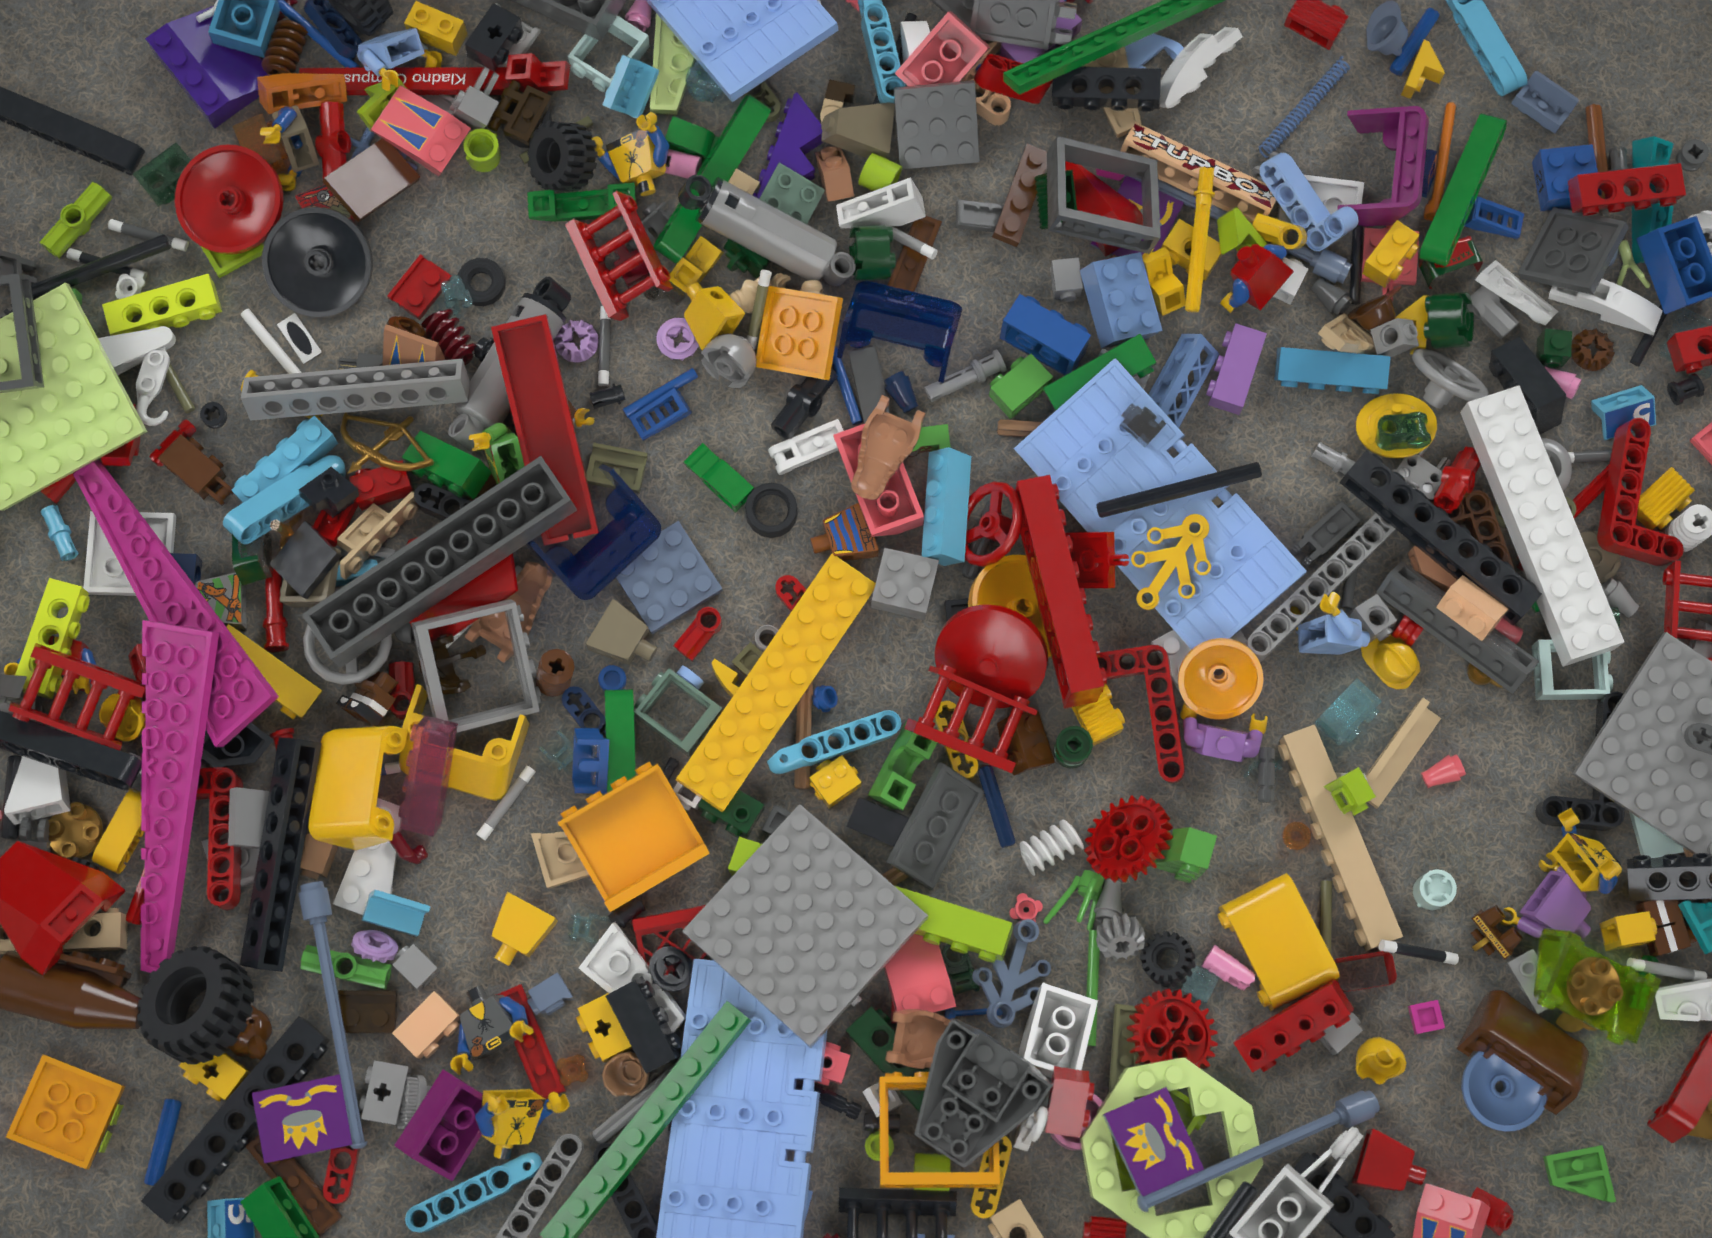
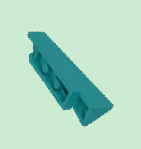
(1648, 153)

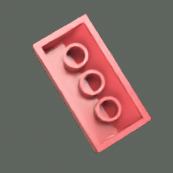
(897, 506)

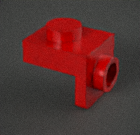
(1500, 1213)

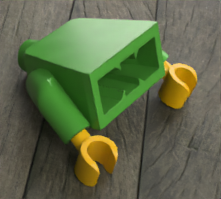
(501, 450)

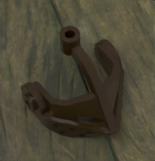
(451, 683)

